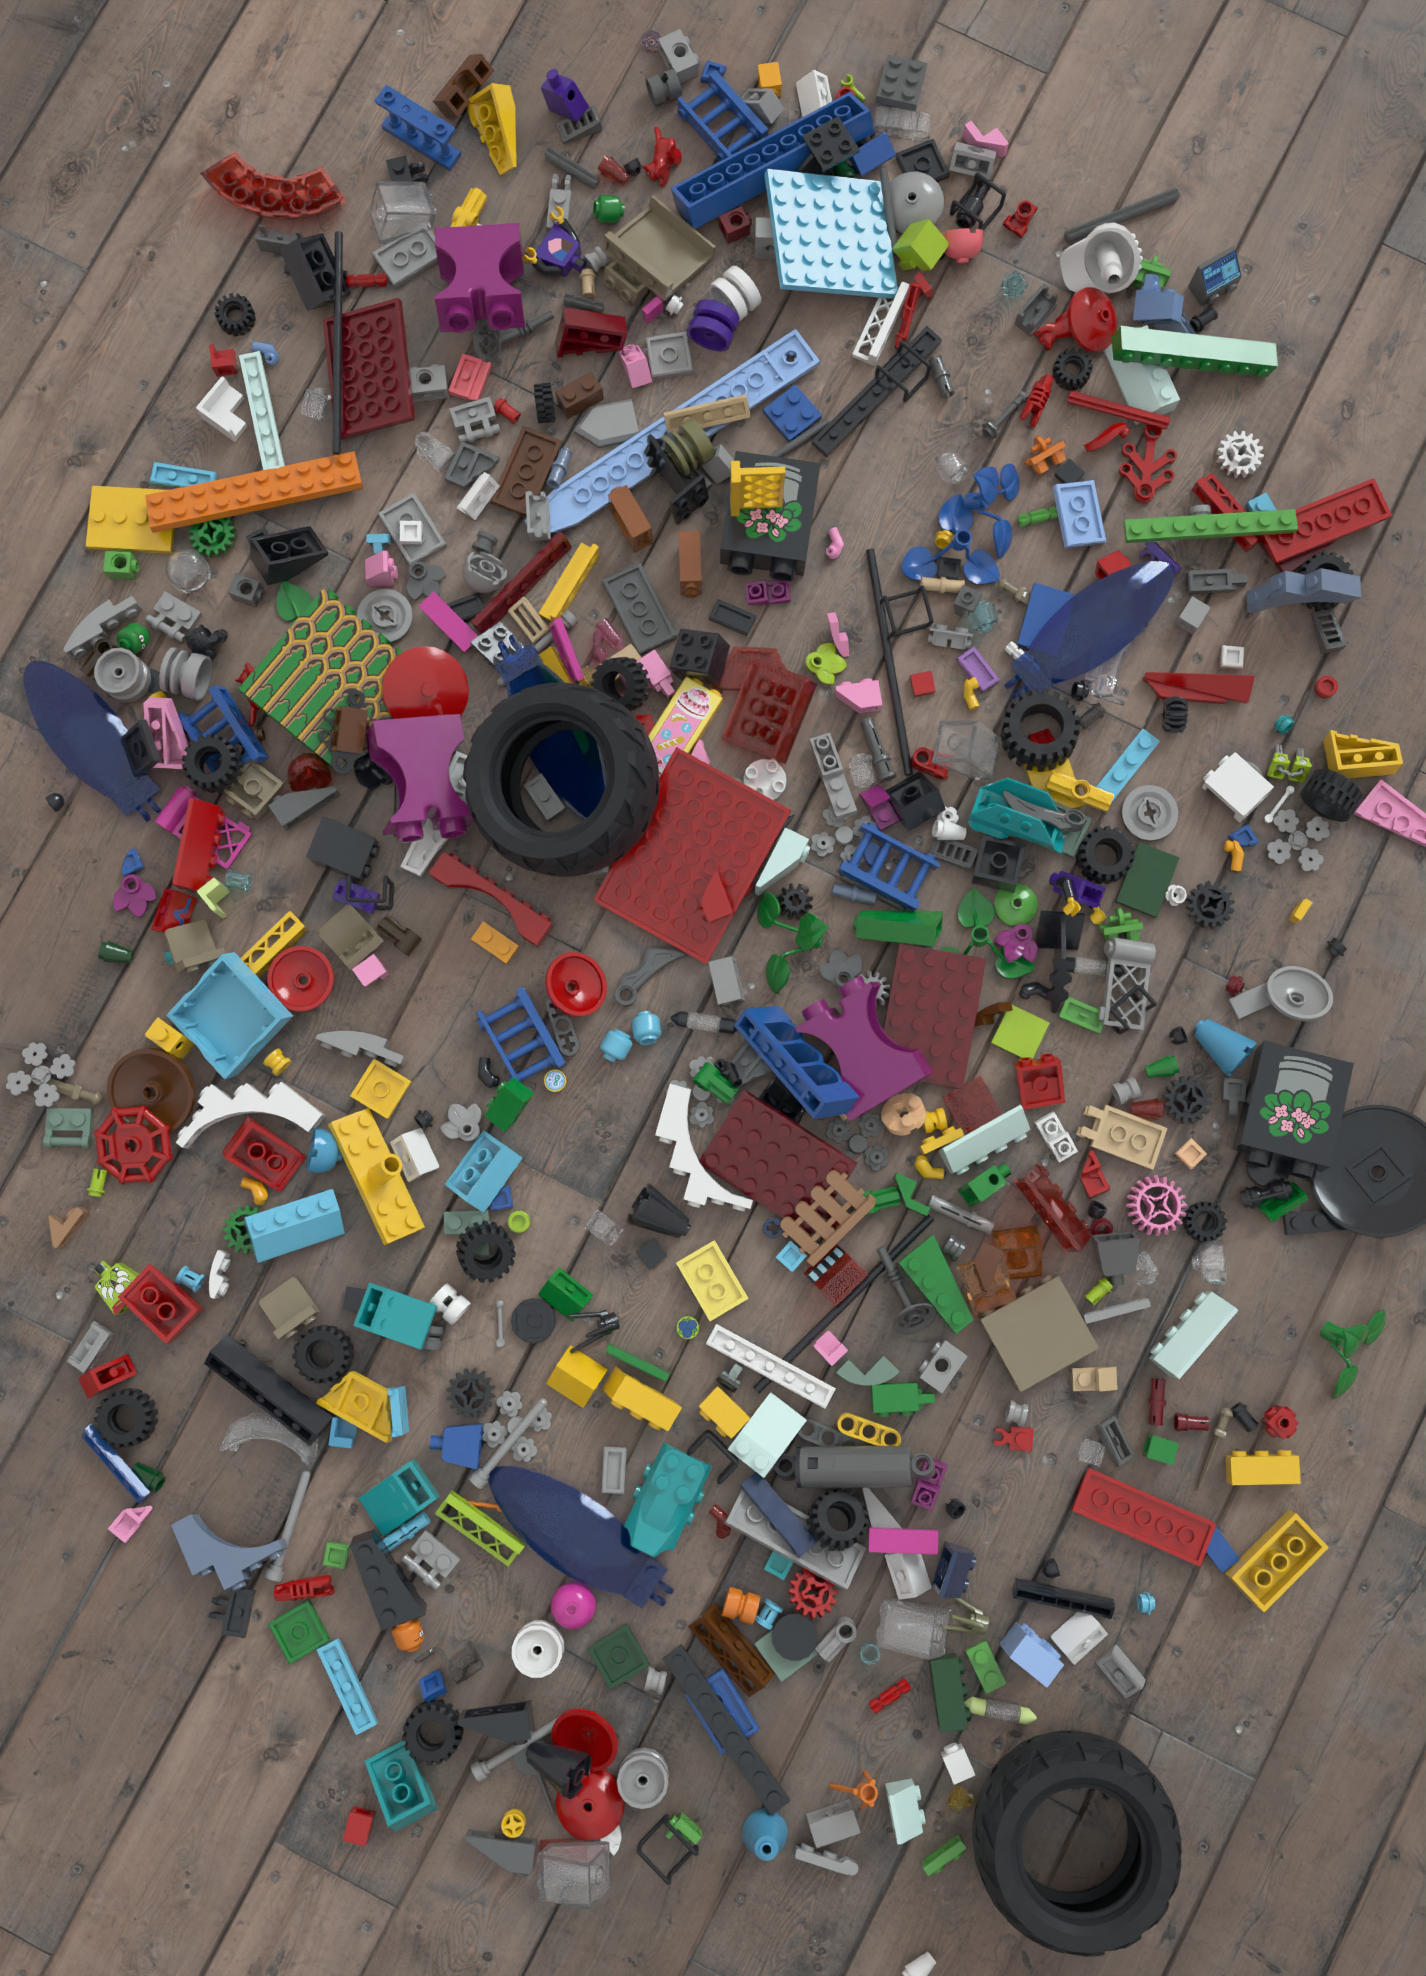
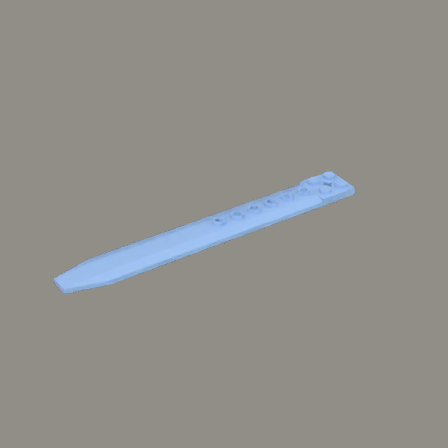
(627, 464)

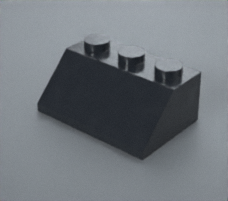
(312, 270)

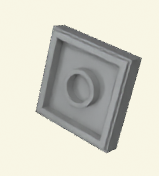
(669, 355)

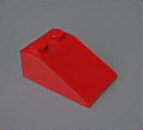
(263, 1154)
(160, 1304)

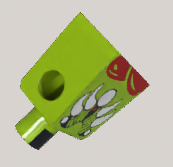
(113, 1283)

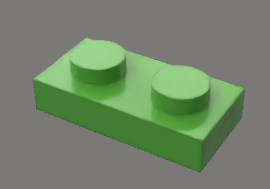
(1081, 1015)
(985, 1666)
(949, 1851)

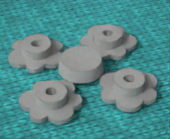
(842, 836)
(1298, 840)
(41, 1075)
(699, 1095)
(513, 1422)

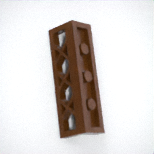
(735, 1648)

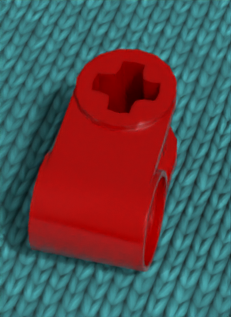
(928, 767)

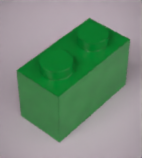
(508, 1104)

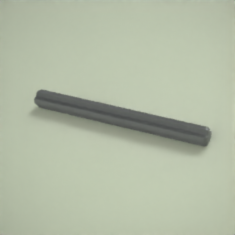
(1123, 214)

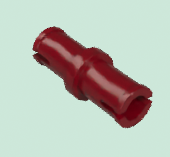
(1157, 1401)

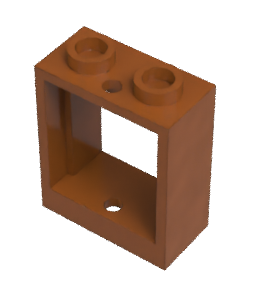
(630, 518)
(690, 563)

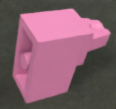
(658, 674)

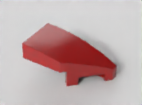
(1093, 1178)

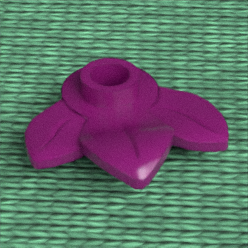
(136, 898)
(1017, 946)

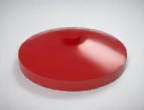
(424, 684)

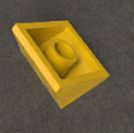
(576, 1376)

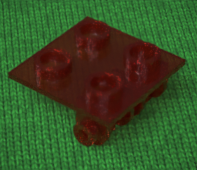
(972, 1105)

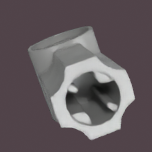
(834, 1640)

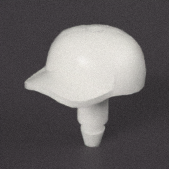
(1102, 260)

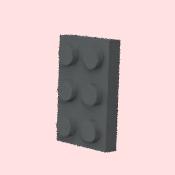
(901, 82)

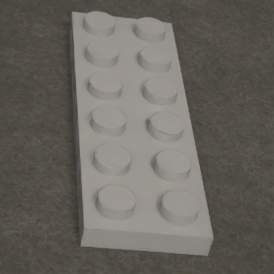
(833, 1566)

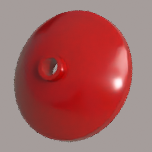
(1092, 319)
(290, 968)
(585, 979)
(587, 1733)
(607, 1807)

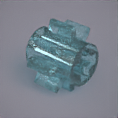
(1011, 289)

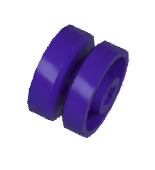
(713, 325)

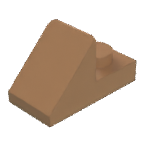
(63, 1231)

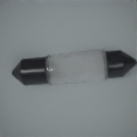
(1092, 967)
(704, 1022)

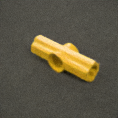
(469, 211)
(1066, 787)

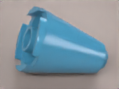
(1224, 1045)
(764, 1834)

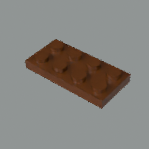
(526, 469)

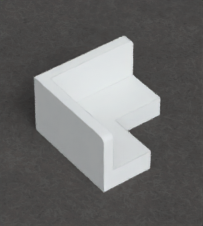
(218, 409)

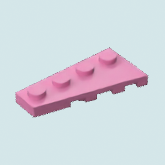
(1393, 812)

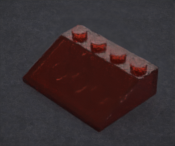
(769, 711)
(1053, 1209)

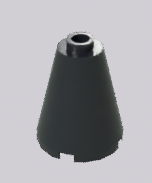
(658, 1214)
(560, 1766)

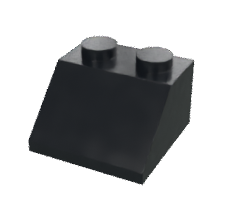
(915, 800)

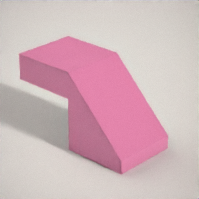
(993, 140)

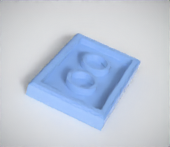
(1079, 514)

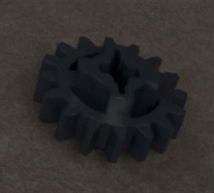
(1214, 912)
(1189, 1091)
(480, 1394)

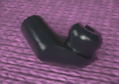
(729, 1070)

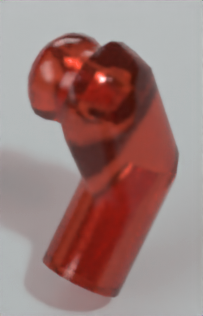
(721, 1516)

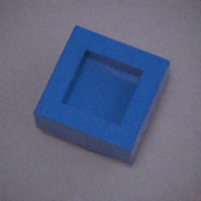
(433, 1685)

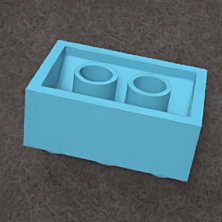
(483, 1171)

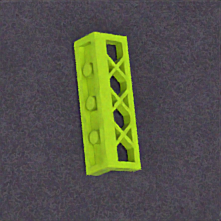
(486, 1524)

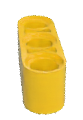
(859, 1423)

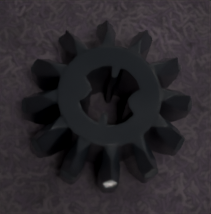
(1175, 714)
(802, 899)

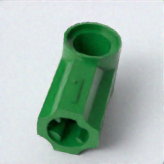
(710, 1080)
(884, 1198)

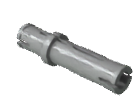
(985, 1225)

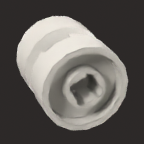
(456, 1307)

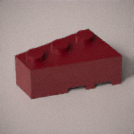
(589, 331)

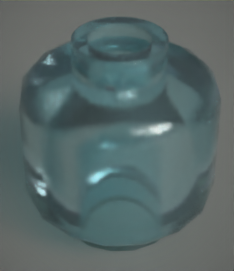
(983, 617)

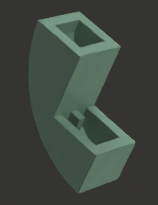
(878, 1373)

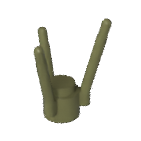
(974, 1623)

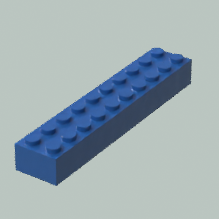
(742, 174)

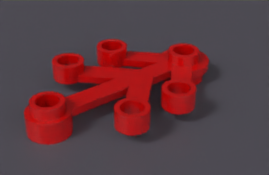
(1147, 466)

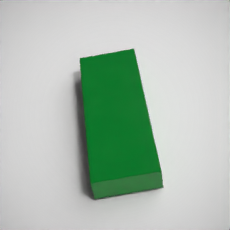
(637, 1362)

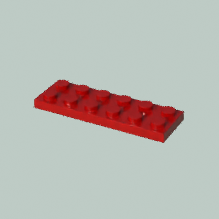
(1330, 520)
(1144, 1517)

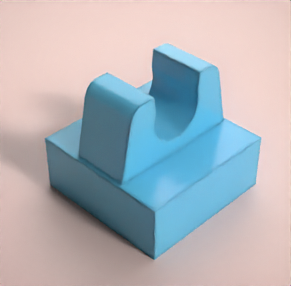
(378, 541)

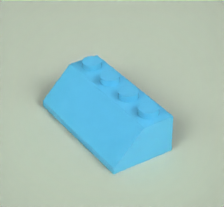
(294, 1225)

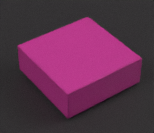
(652, 309)

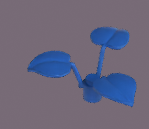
(988, 481)
(953, 516)

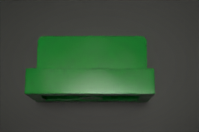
(565, 1293)

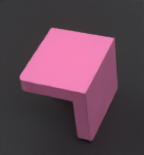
(370, 970)
(830, 1347)

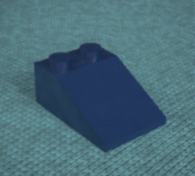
(953, 1570)

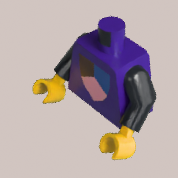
(558, 251)
(1079, 890)

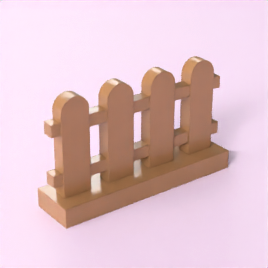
(838, 1213)

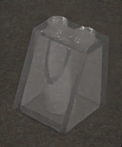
(401, 210)
(967, 749)
(913, 1628)
(574, 1873)

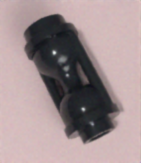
(1256, 1196)

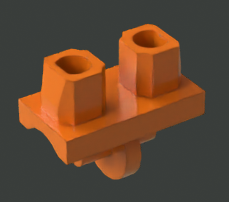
(1038, 461)

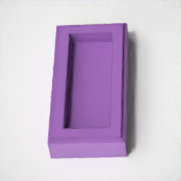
(977, 667)

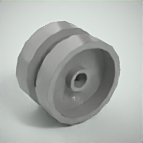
(122, 675)
(636, 1790)

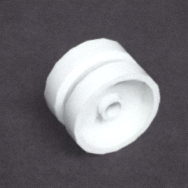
(736, 291)
(524, 1652)

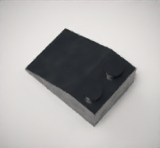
(286, 553)
(503, 1722)

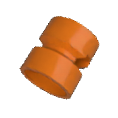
(741, 1605)

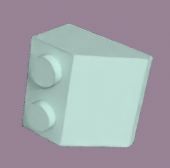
(904, 1809)

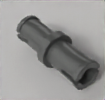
(941, 376)

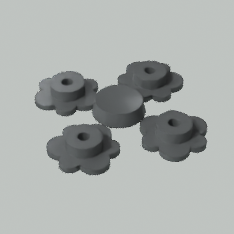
(858, 1143)

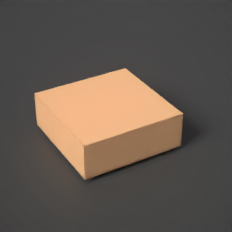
(1190, 1153)

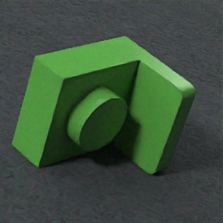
(687, 1828)

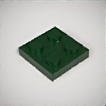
(618, 1656)

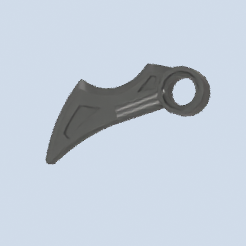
(1056, 818)
(653, 961)

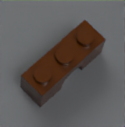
(470, 74)

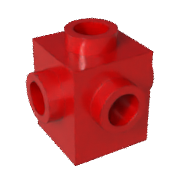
(1272, 1420)

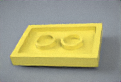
(712, 1280)

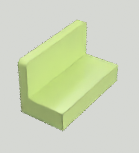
(212, 893)

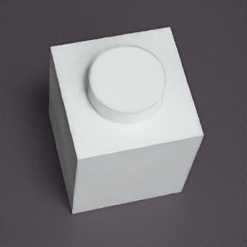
(957, 1762)

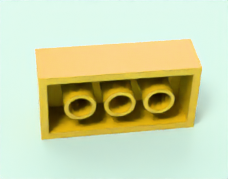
(1276, 1560)

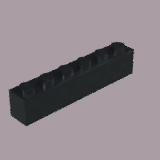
(268, 1390)

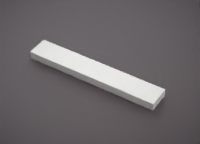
(770, 1366)

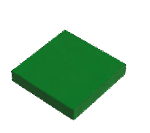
(299, 1631)

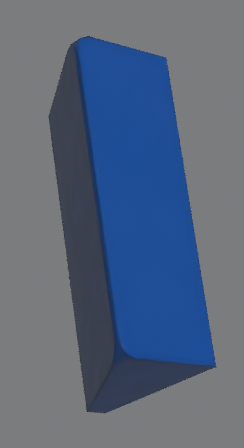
(873, 154)

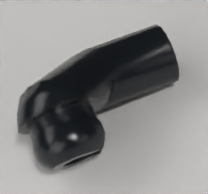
(1032, 989)
(485, 1075)

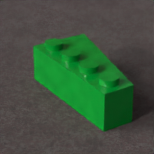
(934, 1280)

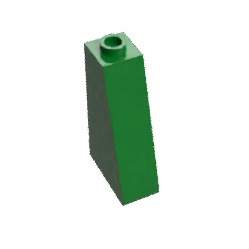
(899, 926)

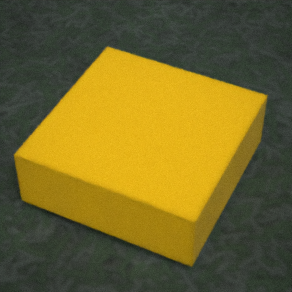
(1300, 910)

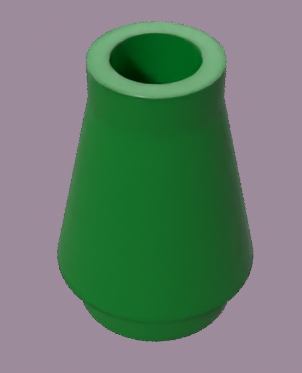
(1164, 1067)

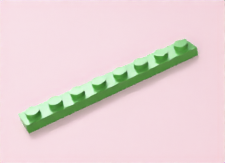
(1210, 526)

